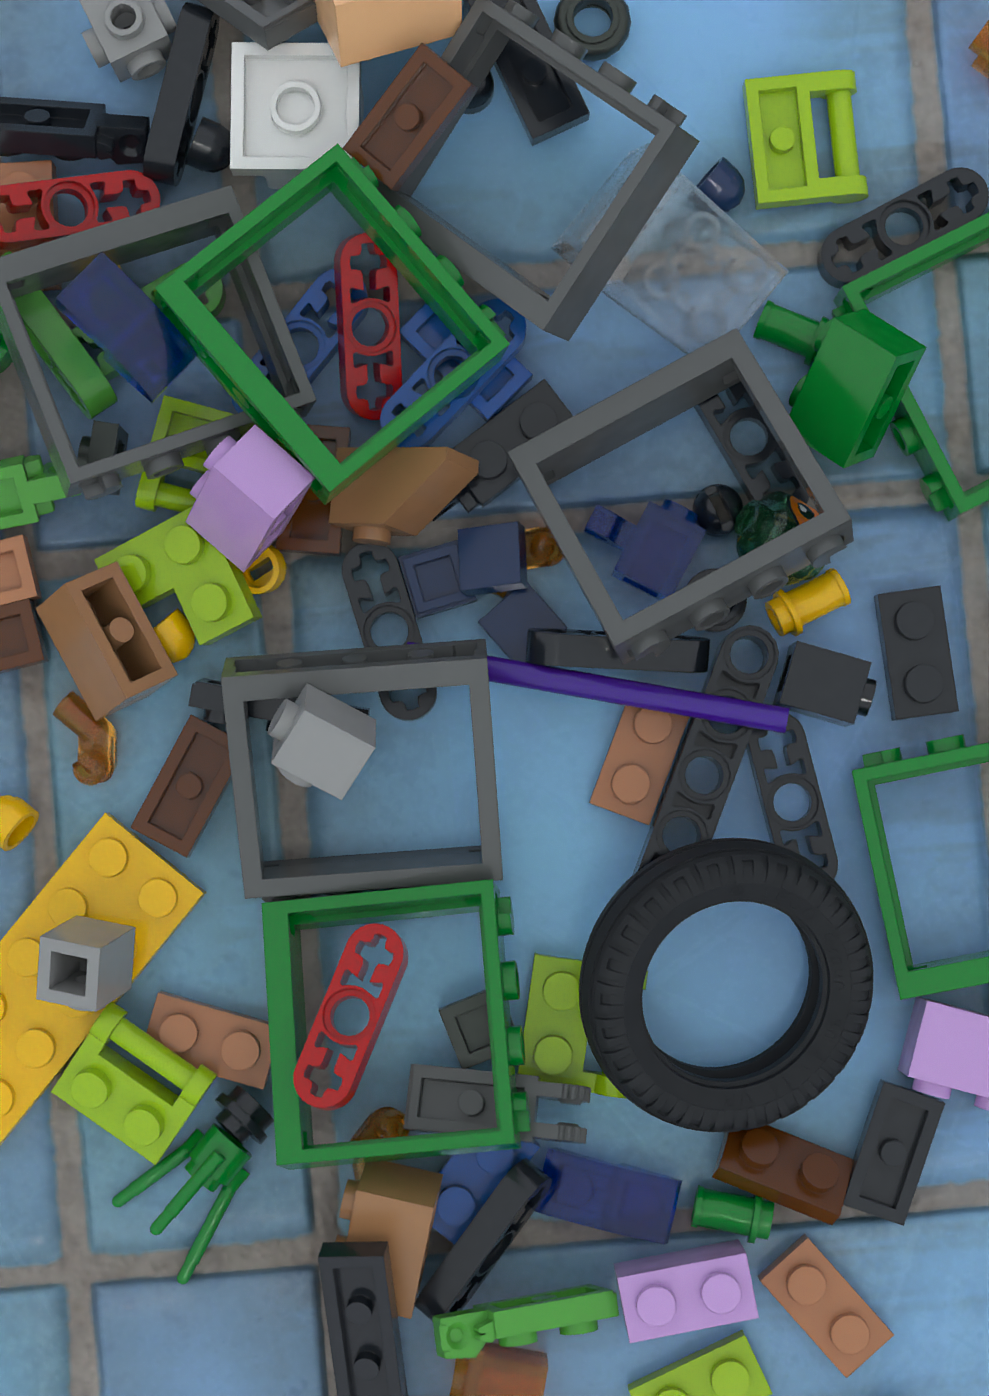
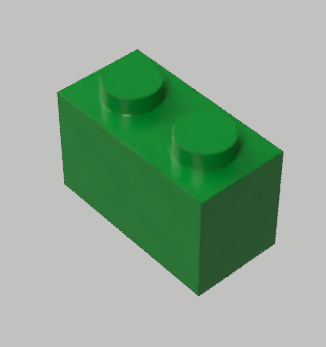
(853, 386)

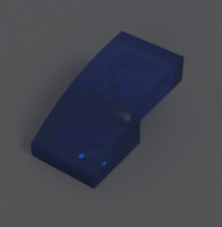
(126, 326)
(610, 1196)

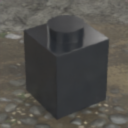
(825, 684)

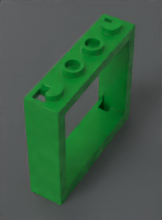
(399, 240)
(910, 426)
(887, 767)
(288, 1020)

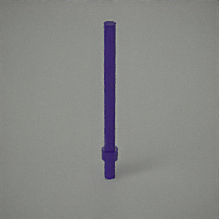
(637, 694)

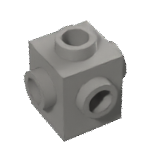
(129, 35)

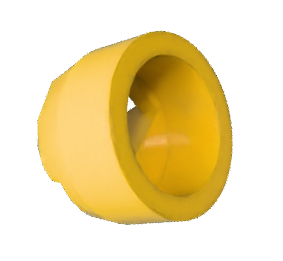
(273, 578)
(176, 636)
(16, 821)

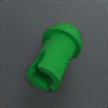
(789, 330)
(732, 1213)

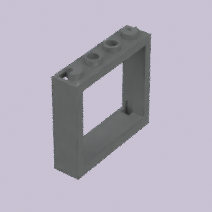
(473, 54)
(122, 243)
(639, 411)
(347, 673)

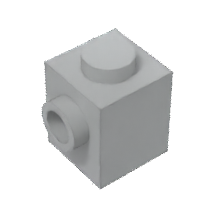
(321, 741)
(85, 963)

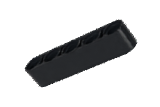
(705, 742)

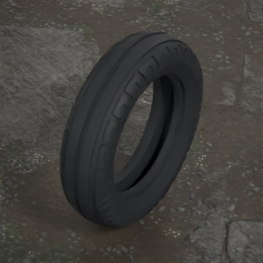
(795, 1065)

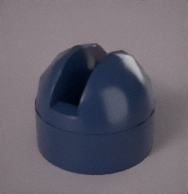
(723, 185)

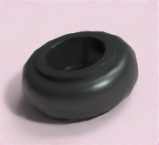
(599, 46)

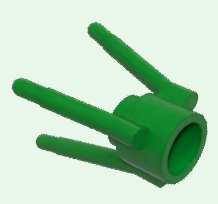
(214, 1161)

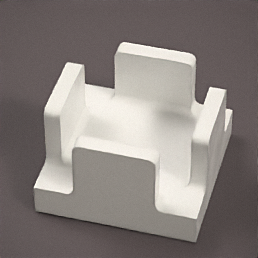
(289, 108)

